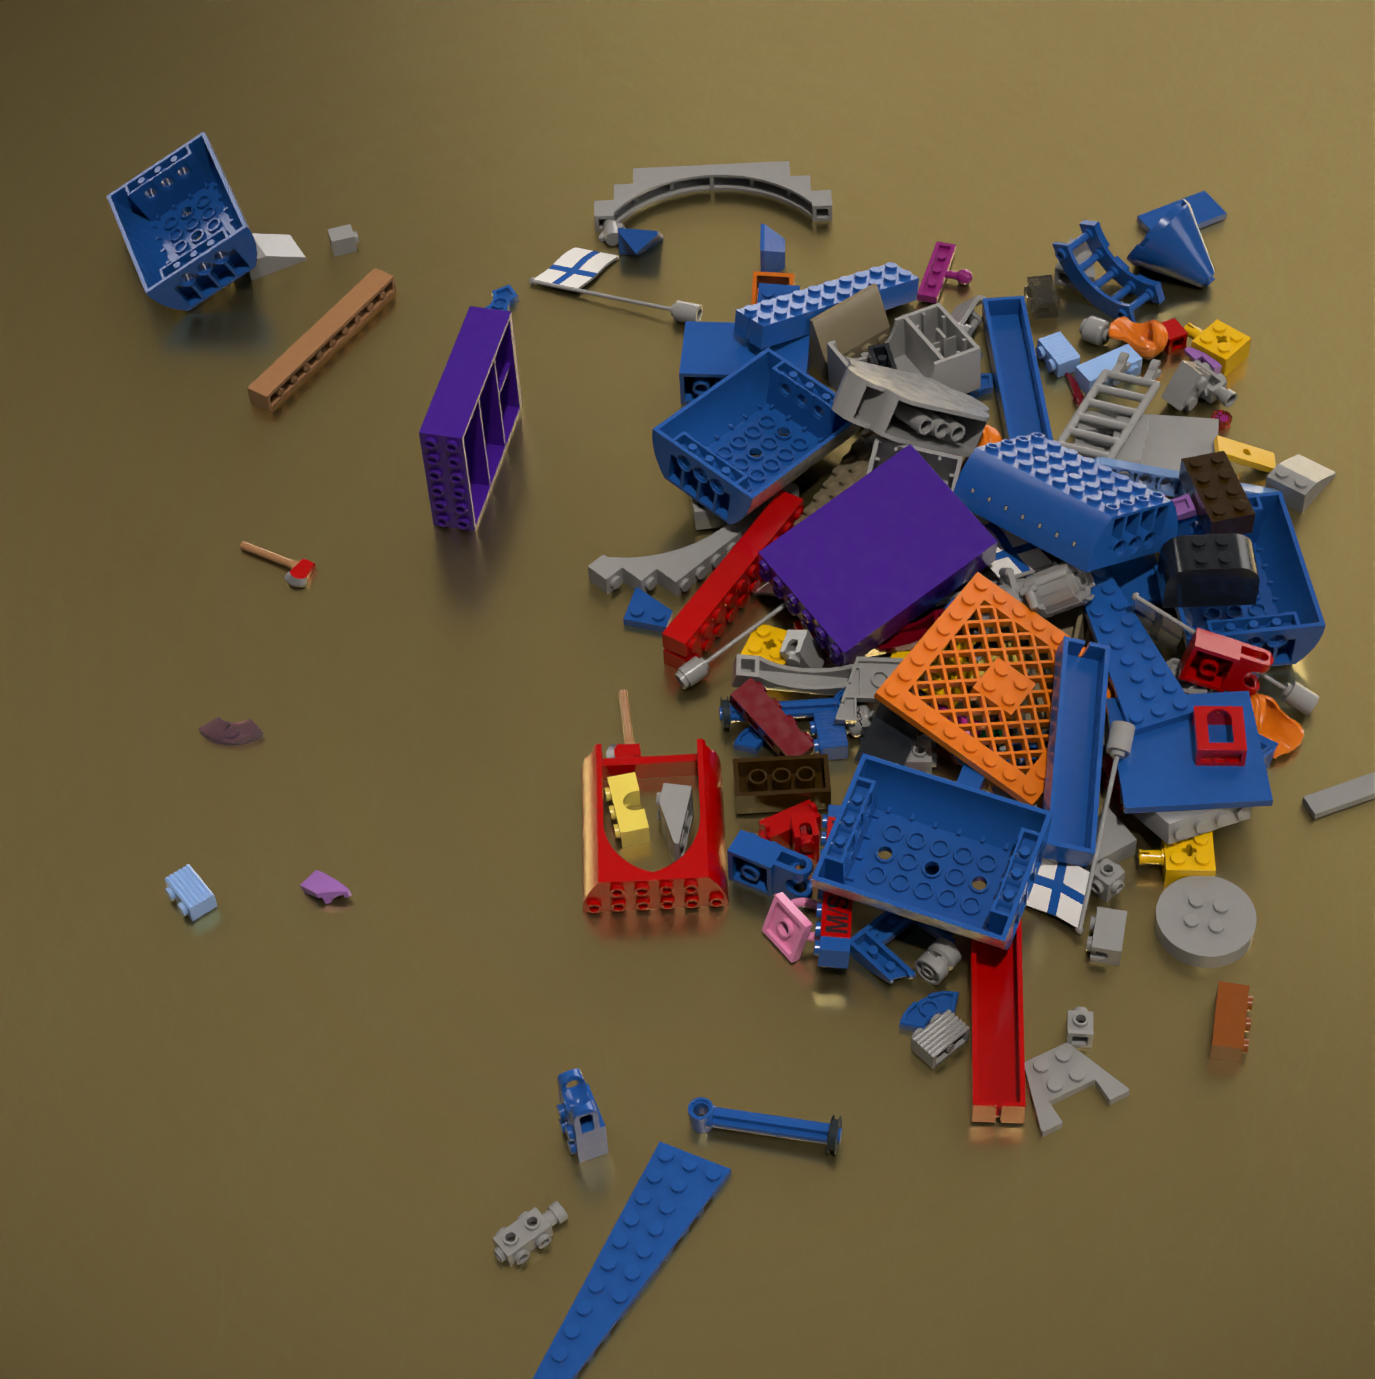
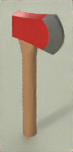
(299, 572)
(629, 748)

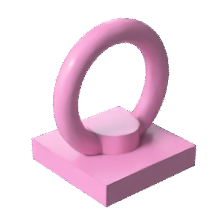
(788, 925)

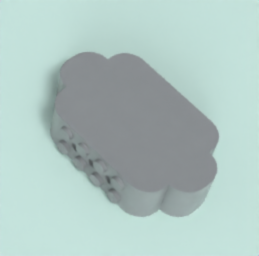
(910, 408)

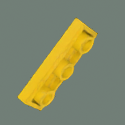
(1245, 454)

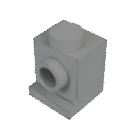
(1079, 1028)

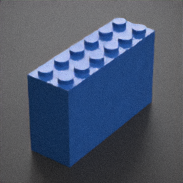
(715, 351)

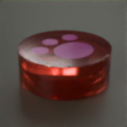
(1224, 417)

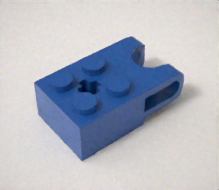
(768, 866)
(580, 1117)

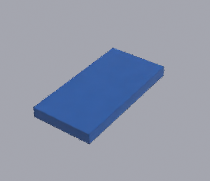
(1203, 205)

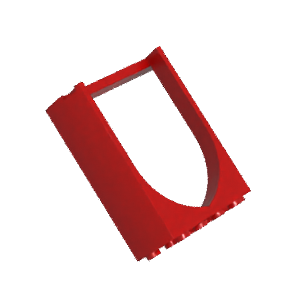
(692, 880)

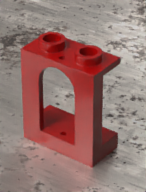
(1219, 753)

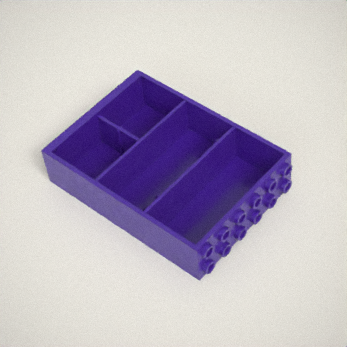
(471, 418)
(876, 556)

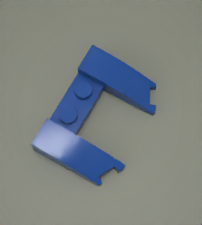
(870, 949)

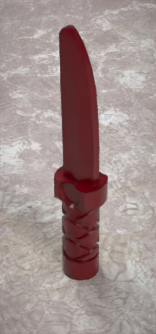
(1077, 394)

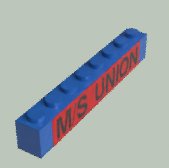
(835, 915)

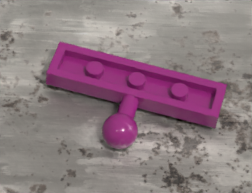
(938, 271)

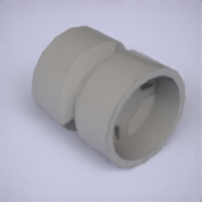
(937, 961)

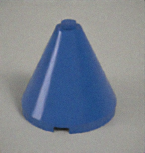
(1175, 249)

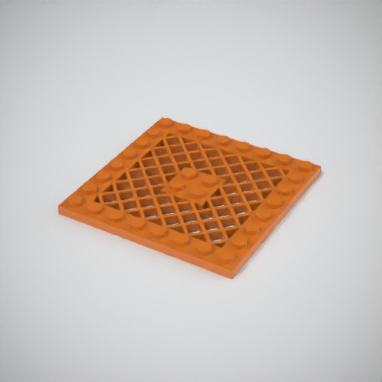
(999, 686)

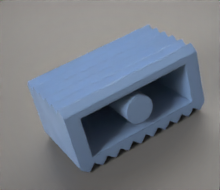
(1057, 354)
(190, 893)

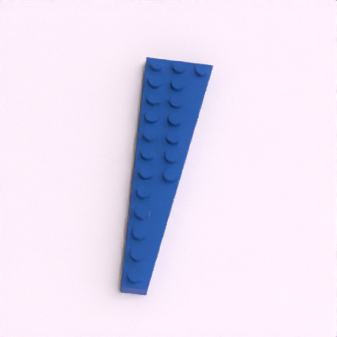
(1137, 671)
(651, 1224)

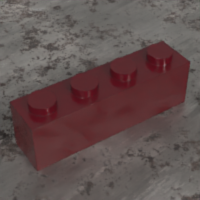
(770, 721)

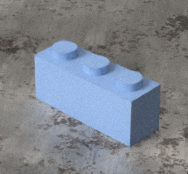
(1089, 371)

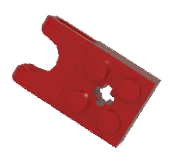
(1223, 663)

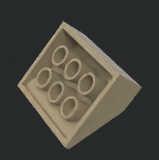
(852, 324)

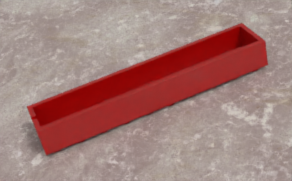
(728, 585)
(997, 1032)

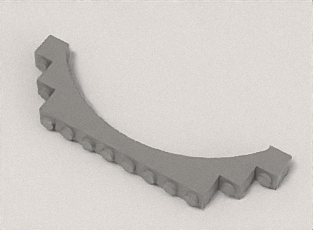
(761, 178)
(678, 568)

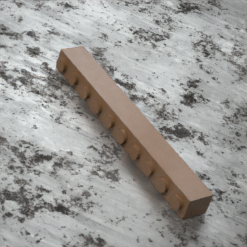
(321, 339)

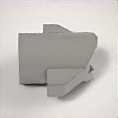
(610, 232)

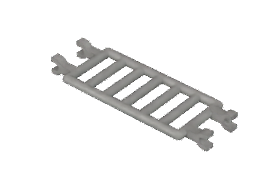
(1118, 374)

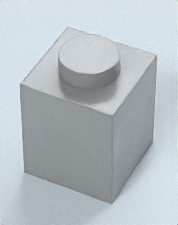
(343, 240)

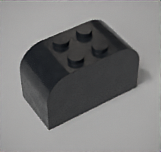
(1208, 571)

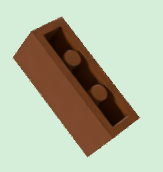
(1231, 1022)

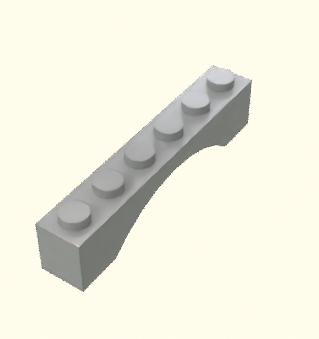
(788, 678)

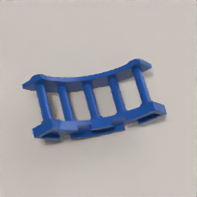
(1116, 269)

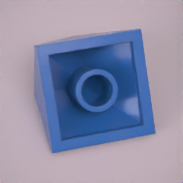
(637, 241)
(771, 250)

